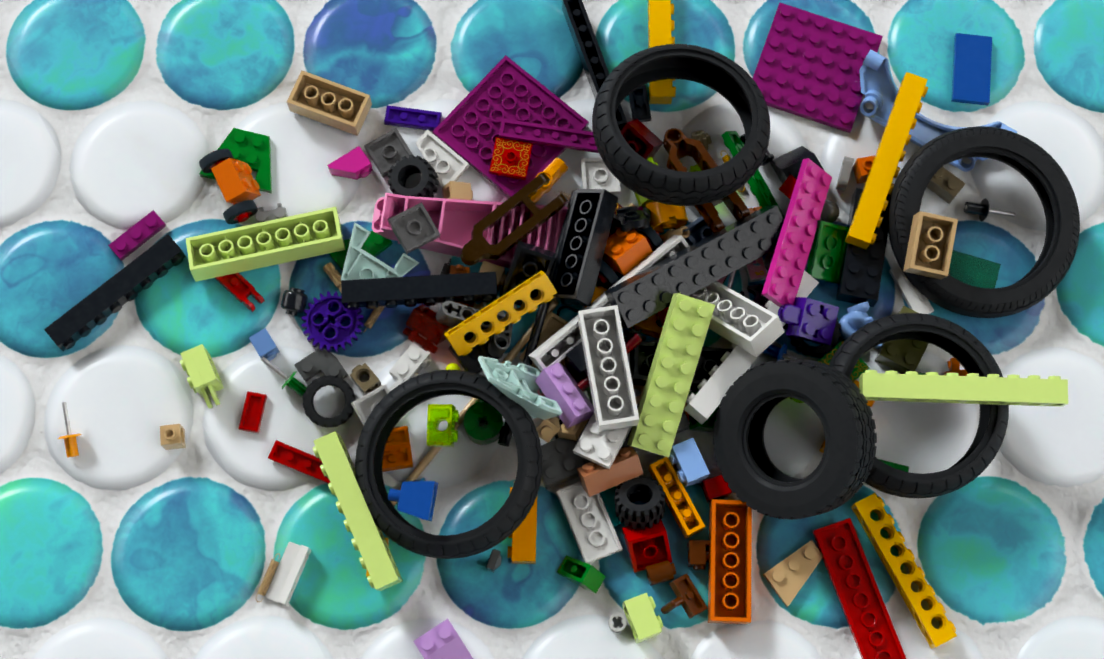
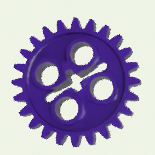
(343, 334)

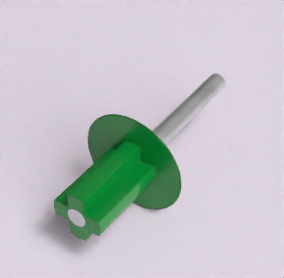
(290, 381)

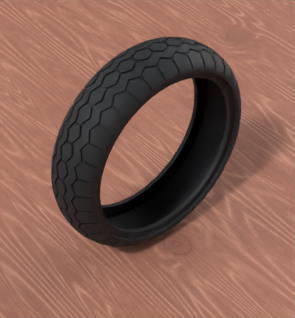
(695, 65)
(974, 359)
(370, 458)

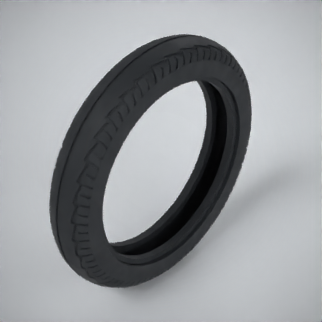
(1047, 180)

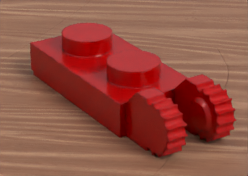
(240, 289)

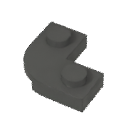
(318, 362)

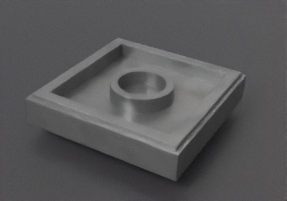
(387, 150)
(414, 228)

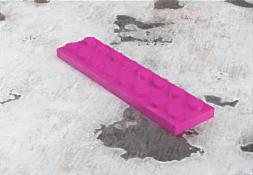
(797, 234)

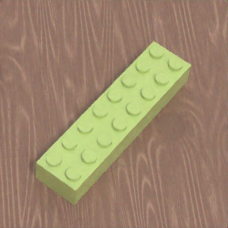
(265, 244)
(671, 374)
(359, 521)

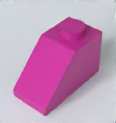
(351, 165)

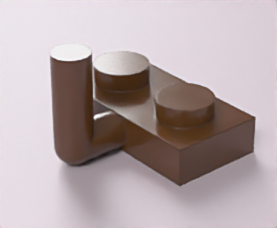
(686, 596)

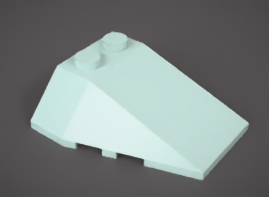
(520, 386)

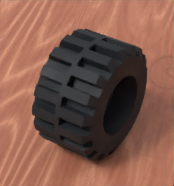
(406, 168)
(640, 515)

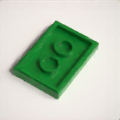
(828, 252)

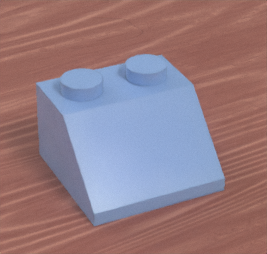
(689, 463)

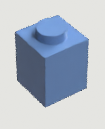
(264, 345)

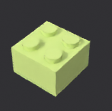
(642, 617)

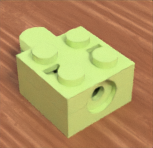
(202, 373)

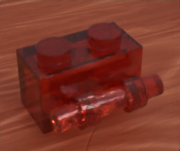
(424, 322)

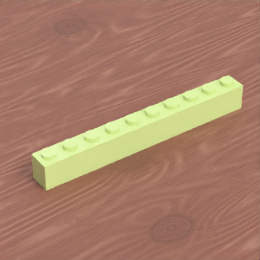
(964, 389)

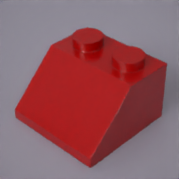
(647, 546)

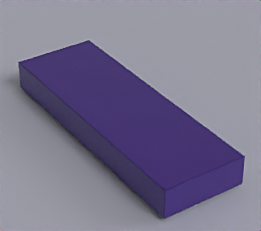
(412, 118)

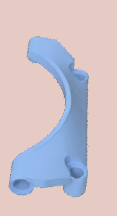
(881, 91)

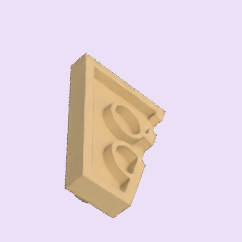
(793, 572)

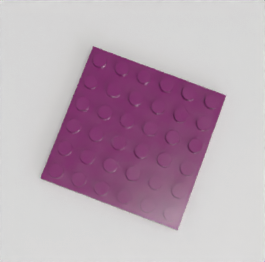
(814, 66)
(510, 95)

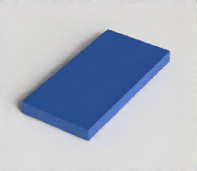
(971, 69)

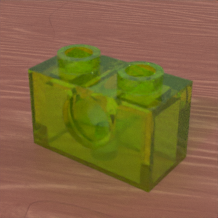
(437, 414)

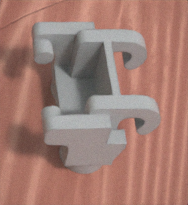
(279, 212)

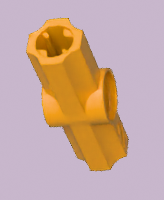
(554, 172)

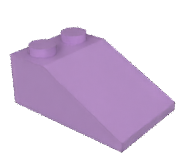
(442, 643)

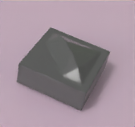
(494, 560)

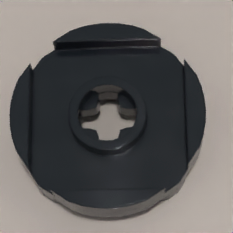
(630, 218)

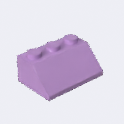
(560, 386)

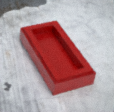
(252, 412)

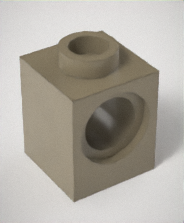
(369, 385)

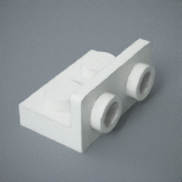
(411, 363)

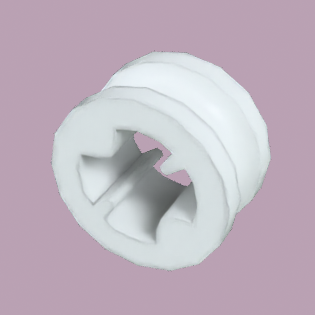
(623, 622)

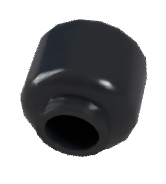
(294, 301)

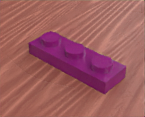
(137, 235)

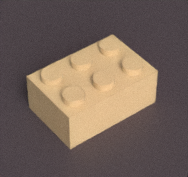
(930, 245)

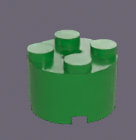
(479, 413)

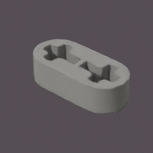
(844, 174)

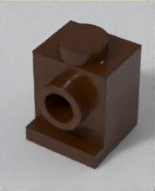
(698, 554)

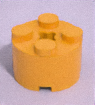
(666, 216)

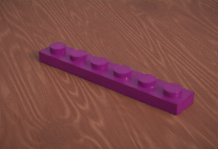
(548, 135)

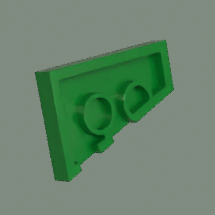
(373, 245)

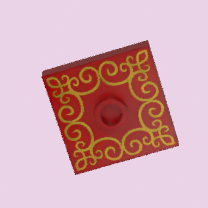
(511, 158)

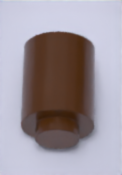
(660, 572)

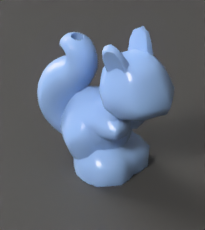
(855, 320)

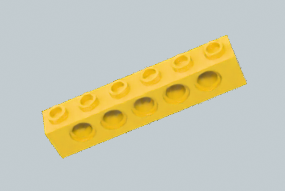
(489, 313)

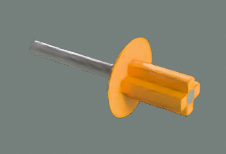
(69, 439)

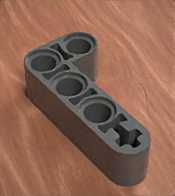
(453, 313)

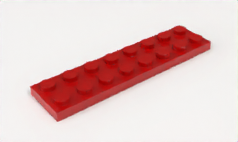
(858, 591)

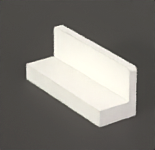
(288, 573)

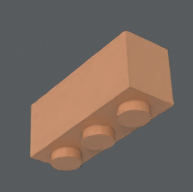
(598, 479)

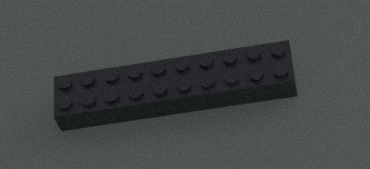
(697, 266)

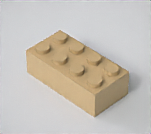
(329, 103)

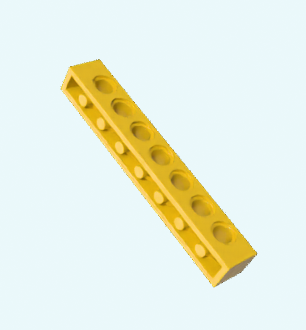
(903, 581)

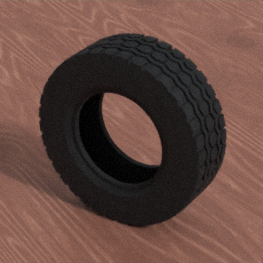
(846, 427)

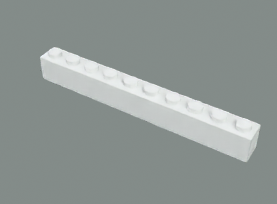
(569, 336)
(732, 367)

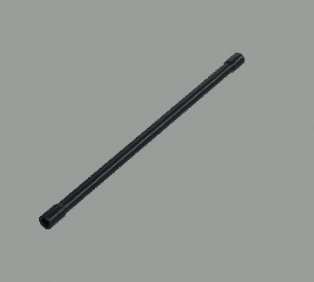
(506, 433)

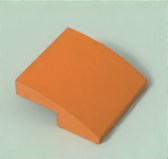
(397, 450)

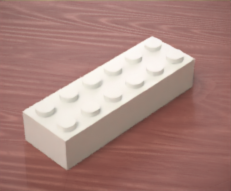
(740, 318)
(608, 368)

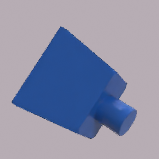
(416, 498)

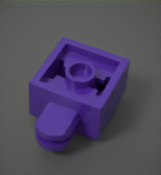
(809, 320)

